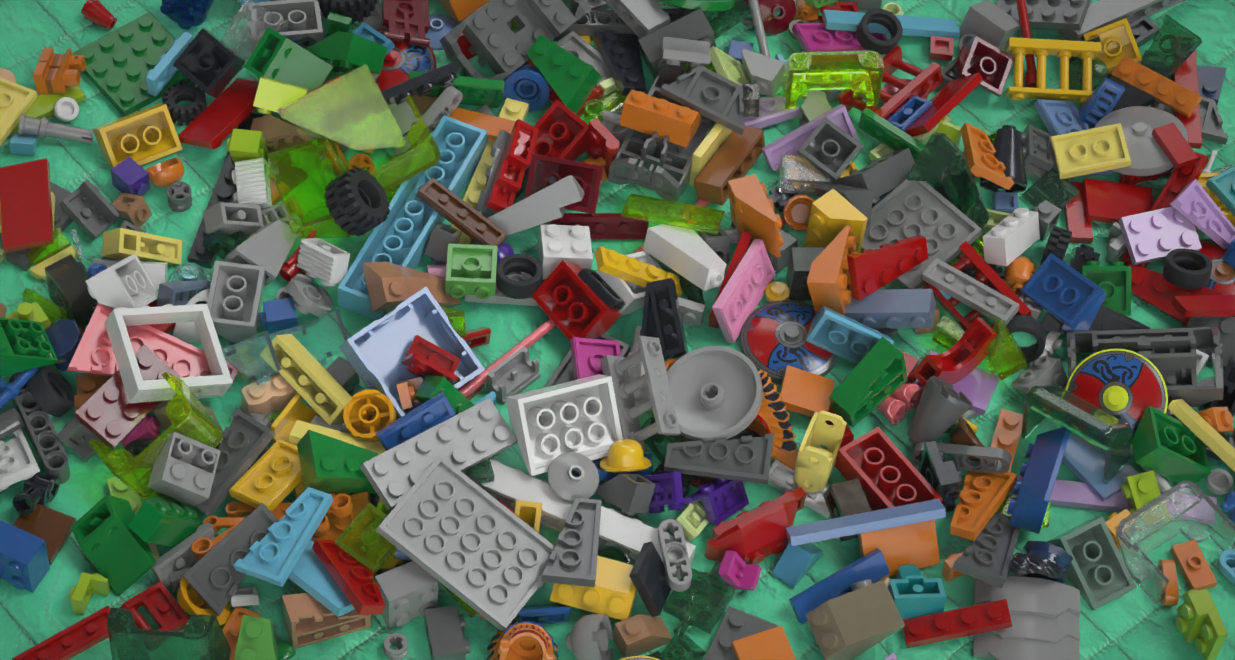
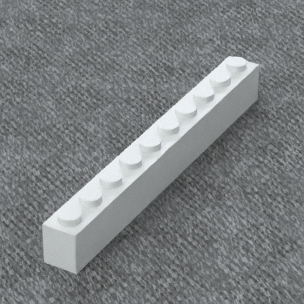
(614, 529)

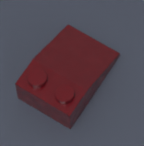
(548, 170)

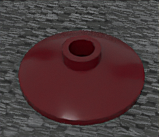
(777, 24)

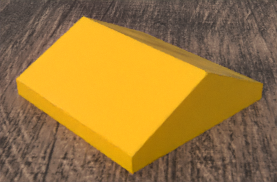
(1116, 42)

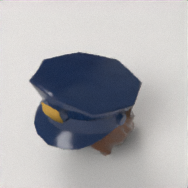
(65, 338)

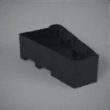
(663, 317)

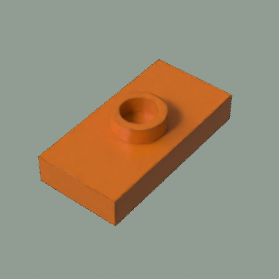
(1193, 565)

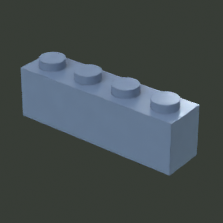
(894, 309)

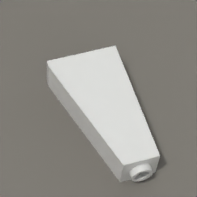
(685, 254)

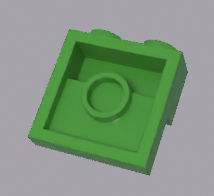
(471, 270)

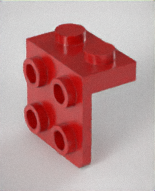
(430, 360)

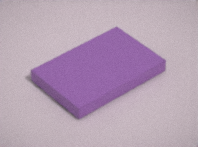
(977, 386)

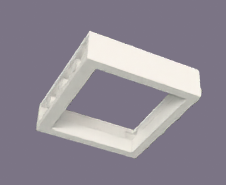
(160, 390)

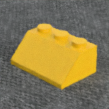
(140, 136)
(830, 216)
(611, 596)

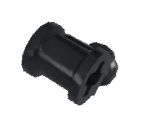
(36, 491)

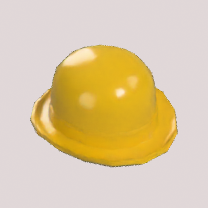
(625, 456)

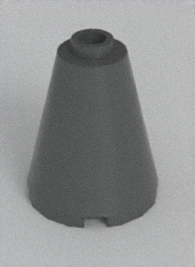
(937, 411)

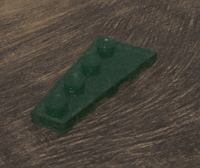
(1170, 48)

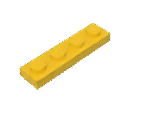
(631, 269)

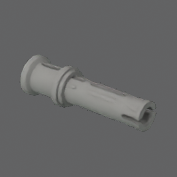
(44, 128)

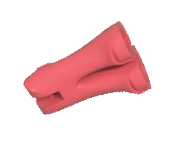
(900, 402)

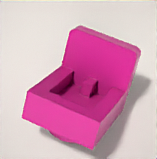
(146, 429)
(738, 573)

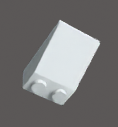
(629, 292)

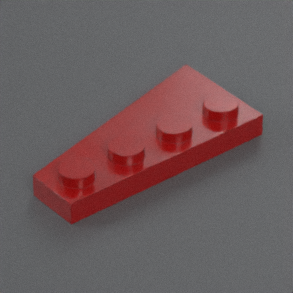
(351, 577)

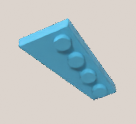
(283, 545)

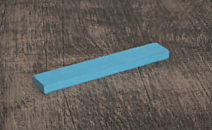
(911, 25)

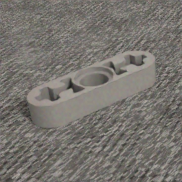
(672, 565)

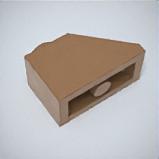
(640, 635)

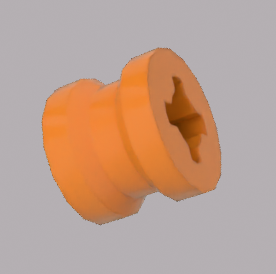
(362, 161)

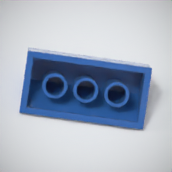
(1038, 480)

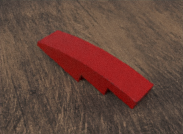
(512, 166)

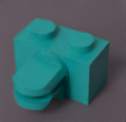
(916, 594)

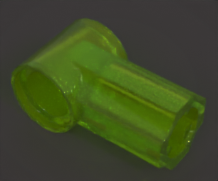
(595, 108)

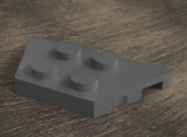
(710, 96)
(1210, 120)

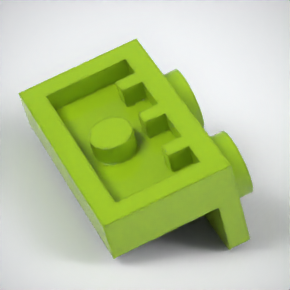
(1140, 489)

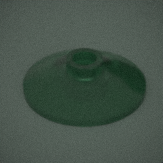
(1099, 72)

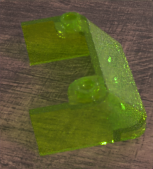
(409, 164)
(188, 419)

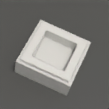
(245, 597)

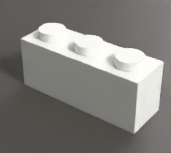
(1011, 237)

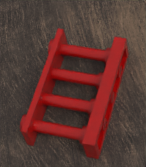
(921, 86)
(985, 275)

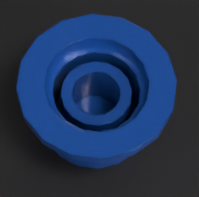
(527, 86)

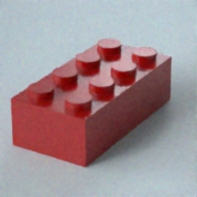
(883, 472)

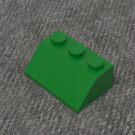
(1169, 448)

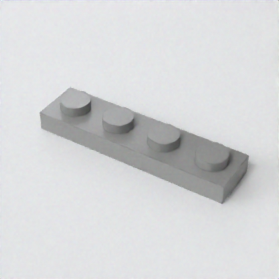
(970, 291)

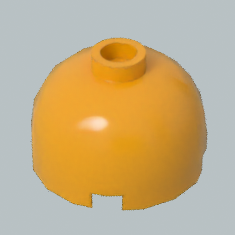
(368, 414)

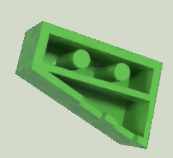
(256, 640)

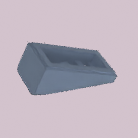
(169, 292)

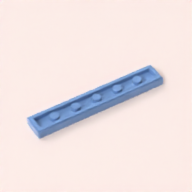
(865, 522)

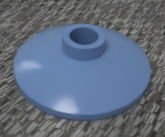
(438, 27)

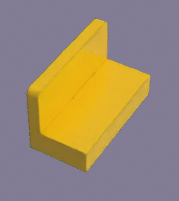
(286, 420)

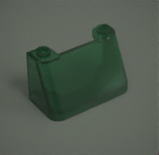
(199, 641)

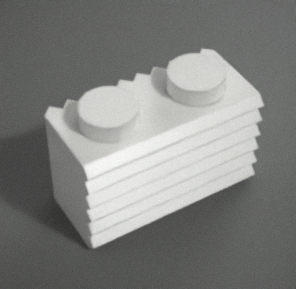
(252, 183)
(323, 261)

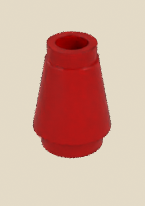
(97, 13)

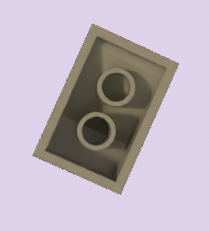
(855, 621)

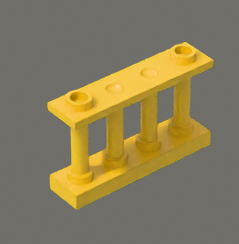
(1043, 48)

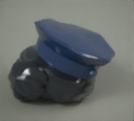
(1041, 561)

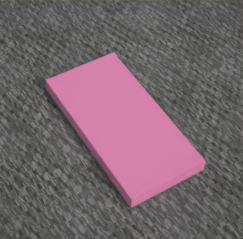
(743, 290)

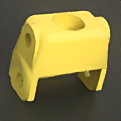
(813, 462)

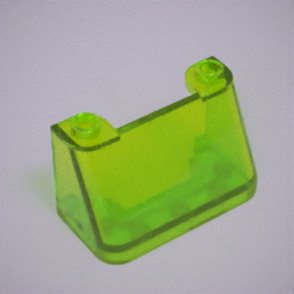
(830, 71)
(301, 179)

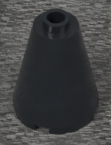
(1010, 152)

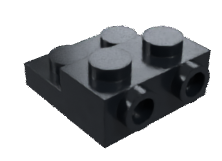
(940, 475)

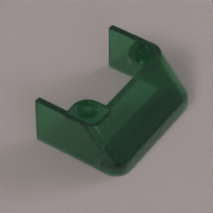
(947, 164)
(1081, 418)

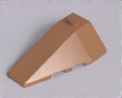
(393, 284)

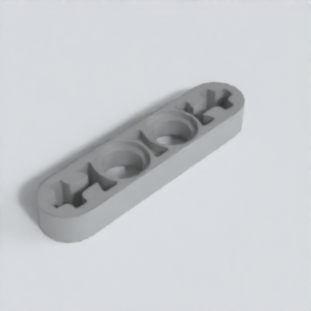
(444, 105)

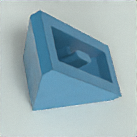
(796, 563)

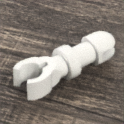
(1052, 343)

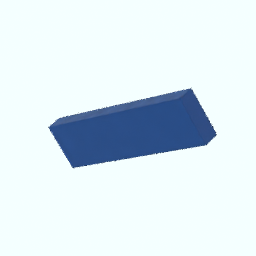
(867, 567)

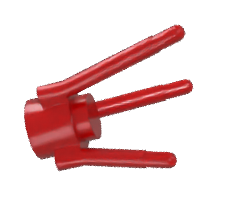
(289, 268)

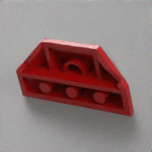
(756, 536)

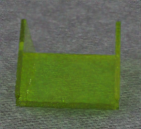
(347, 113)

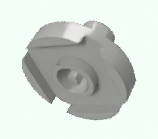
(309, 297)

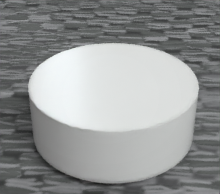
(66, 109)
(1219, 482)

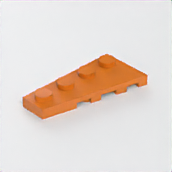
(979, 501)

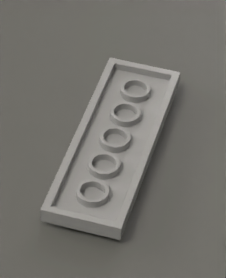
(460, 440)

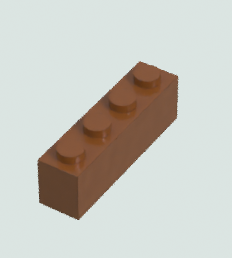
(729, 163)

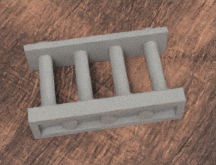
(658, 386)

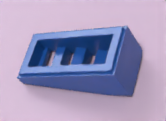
(1092, 115)

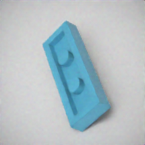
(164, 70)

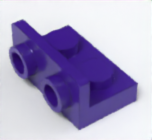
(667, 493)
(721, 499)

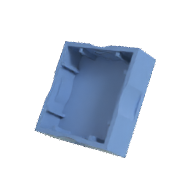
(381, 346)

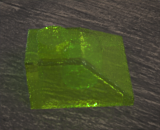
(364, 542)

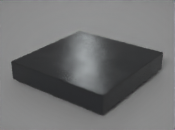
(650, 579)

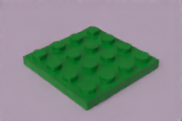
(122, 60)

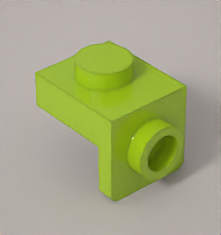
(86, 586)

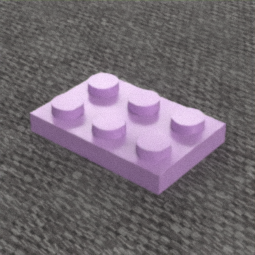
(1156, 233)

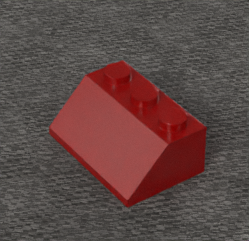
(574, 304)

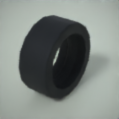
(886, 19)
(1188, 259)
(519, 263)
(1035, 328)
(51, 392)

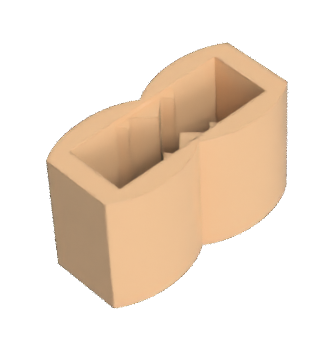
(267, 396)

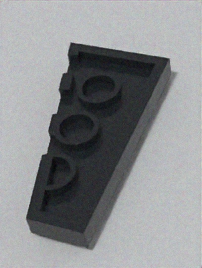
(622, 59)
(1105, 320)

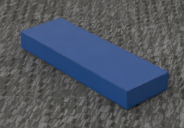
(416, 421)

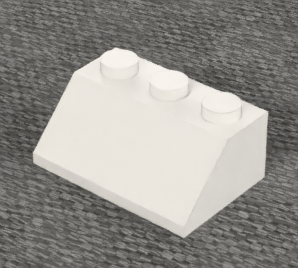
(123, 285)

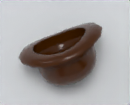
(965, 436)

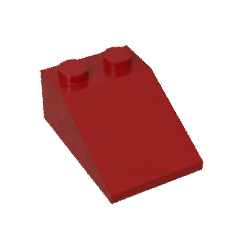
(561, 133)

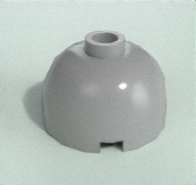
(591, 638)

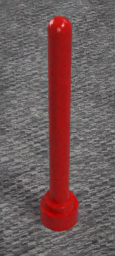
(1030, 79)

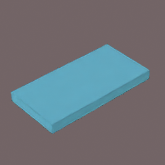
(316, 581)

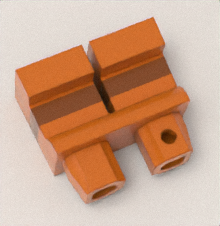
(58, 71)

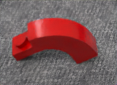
(960, 358)

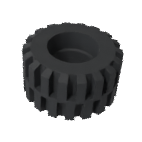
(350, 8)
(357, 201)

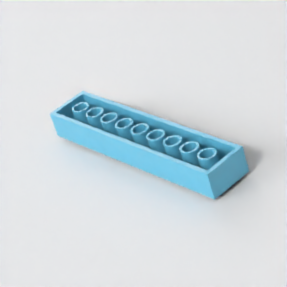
(410, 222)

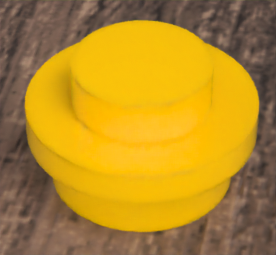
(776, 291)

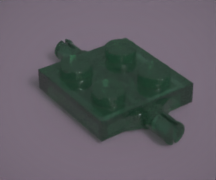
(701, 603)

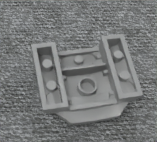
(1041, 616)

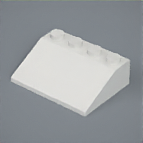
(564, 419)

